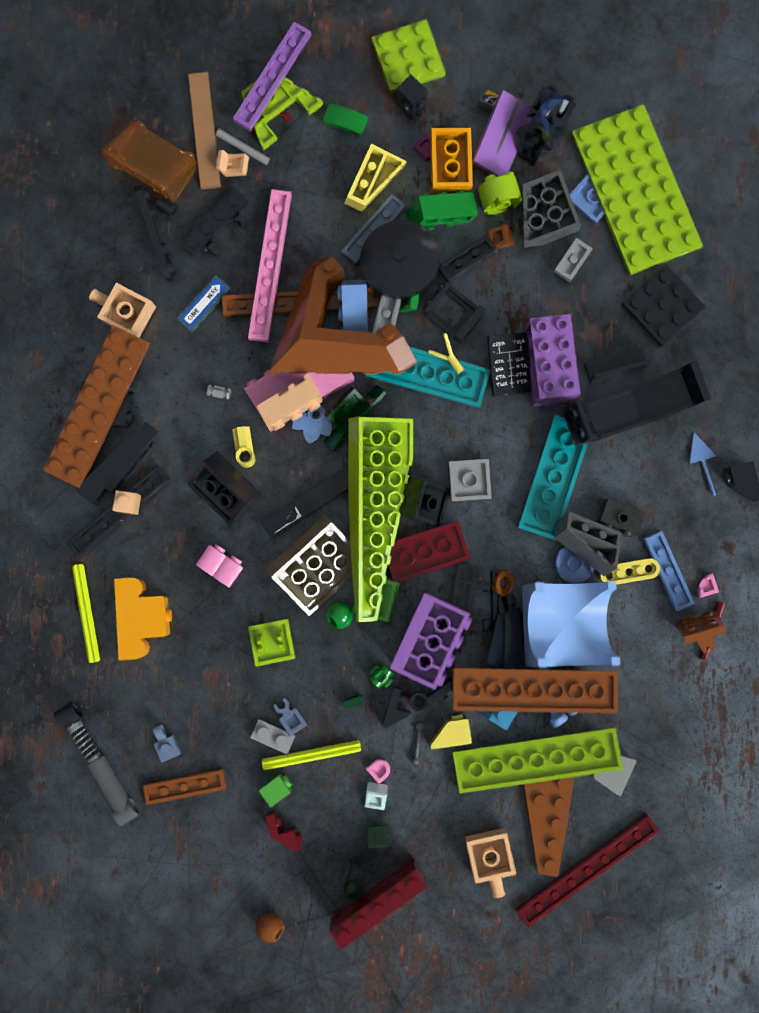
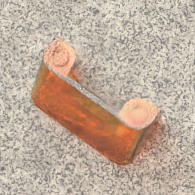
(150, 159)

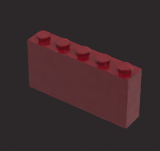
(377, 903)

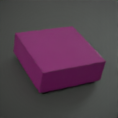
(423, 147)

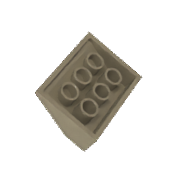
(314, 565)

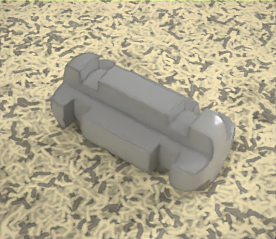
(219, 392)

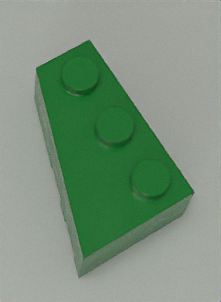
(443, 209)

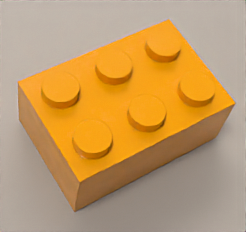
(450, 160)

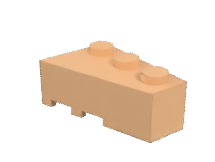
(290, 404)

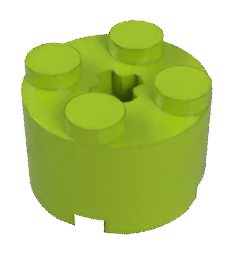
(499, 193)

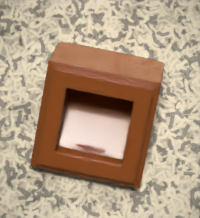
(501, 236)

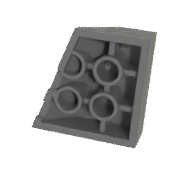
(548, 210)

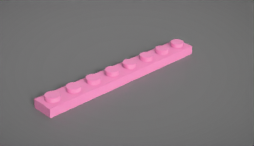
(270, 266)

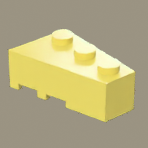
(374, 175)

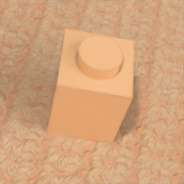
(126, 502)

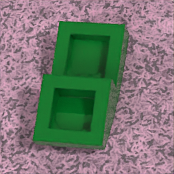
(345, 118)

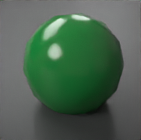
(339, 614)

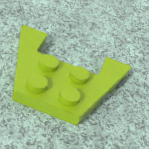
(283, 97)

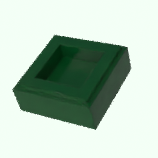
(352, 701)

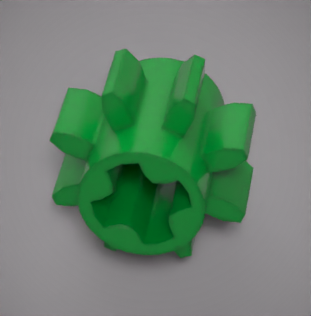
(381, 676)

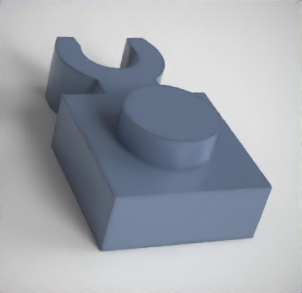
(291, 720)

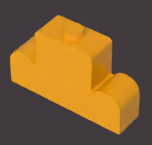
(138, 618)

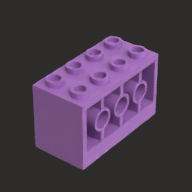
(552, 360)
(418, 644)

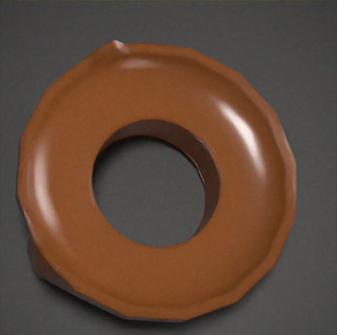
(509, 582)

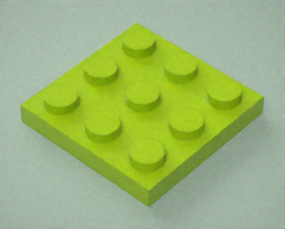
(406, 53)

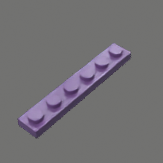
(272, 76)

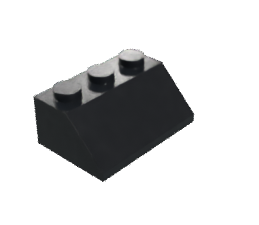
(223, 487)

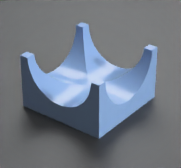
(567, 624)

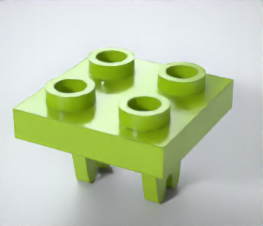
(271, 642)

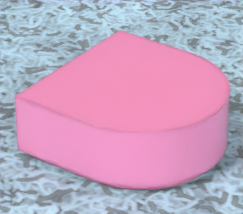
(379, 770)

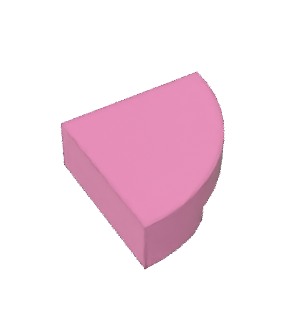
(707, 586)

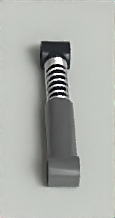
(122, 806)

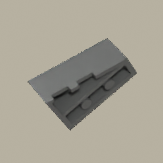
(589, 541)

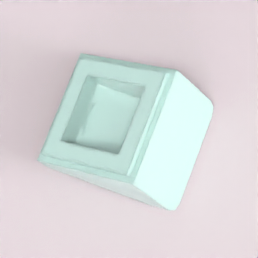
(376, 796)

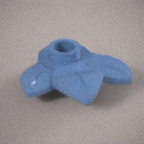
(312, 426)

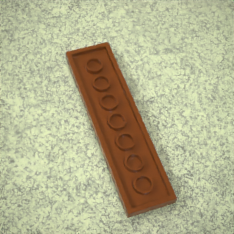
(96, 406)
(535, 690)

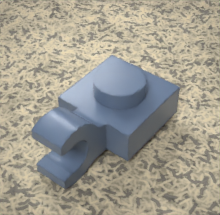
(166, 746)

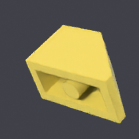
(452, 733)

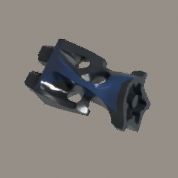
(551, 116)

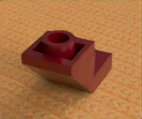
(288, 837)

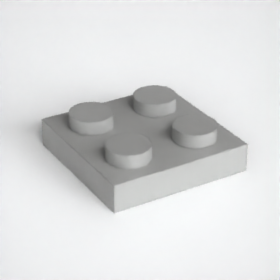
(470, 480)

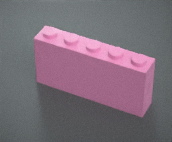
(272, 384)

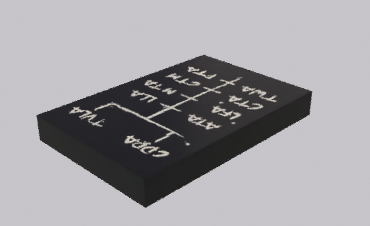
(509, 364)

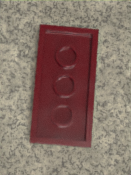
(427, 552)

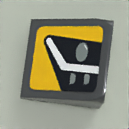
(488, 100)

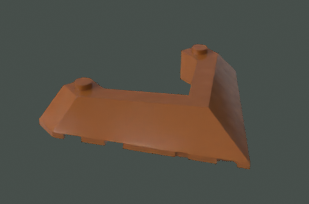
(313, 349)

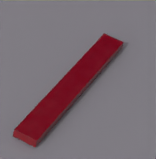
(587, 870)

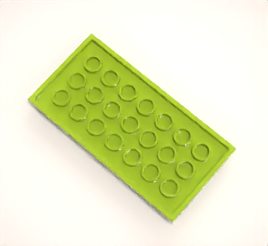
(636, 189)

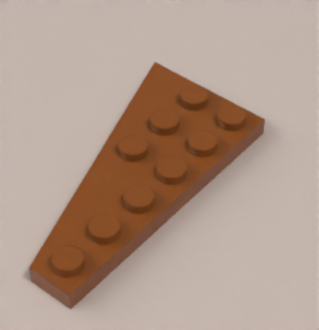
(548, 816)

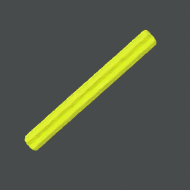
(85, 613)
(311, 755)

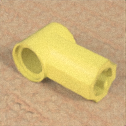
(243, 445)

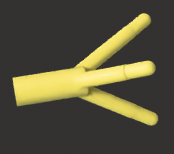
(451, 358)

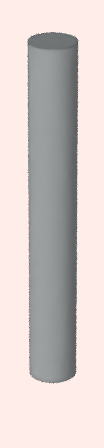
(242, 146)

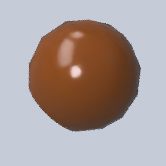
(270, 927)

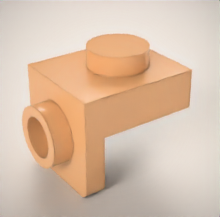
(232, 164)

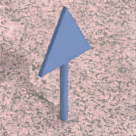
(701, 452)

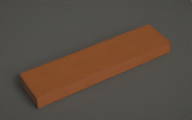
(184, 786)

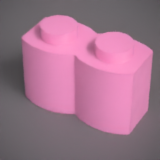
(220, 565)

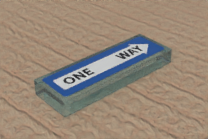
(203, 303)

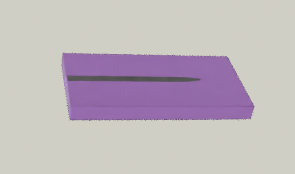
(499, 139)

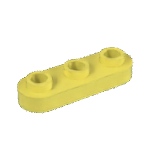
(638, 571)

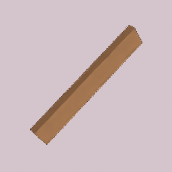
(204, 130)

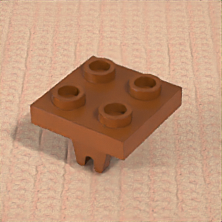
(702, 629)

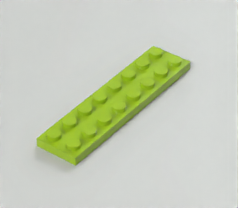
(537, 760)

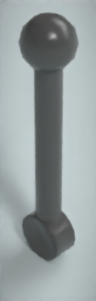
(419, 726)

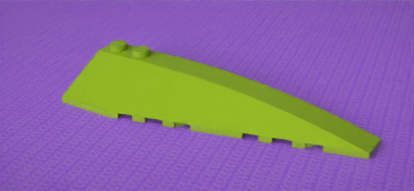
(377, 476)

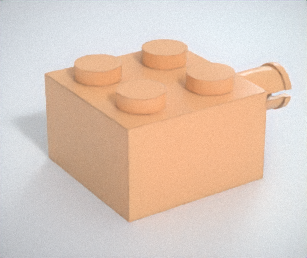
(123, 309)
(490, 858)

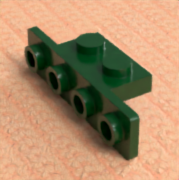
(350, 406)

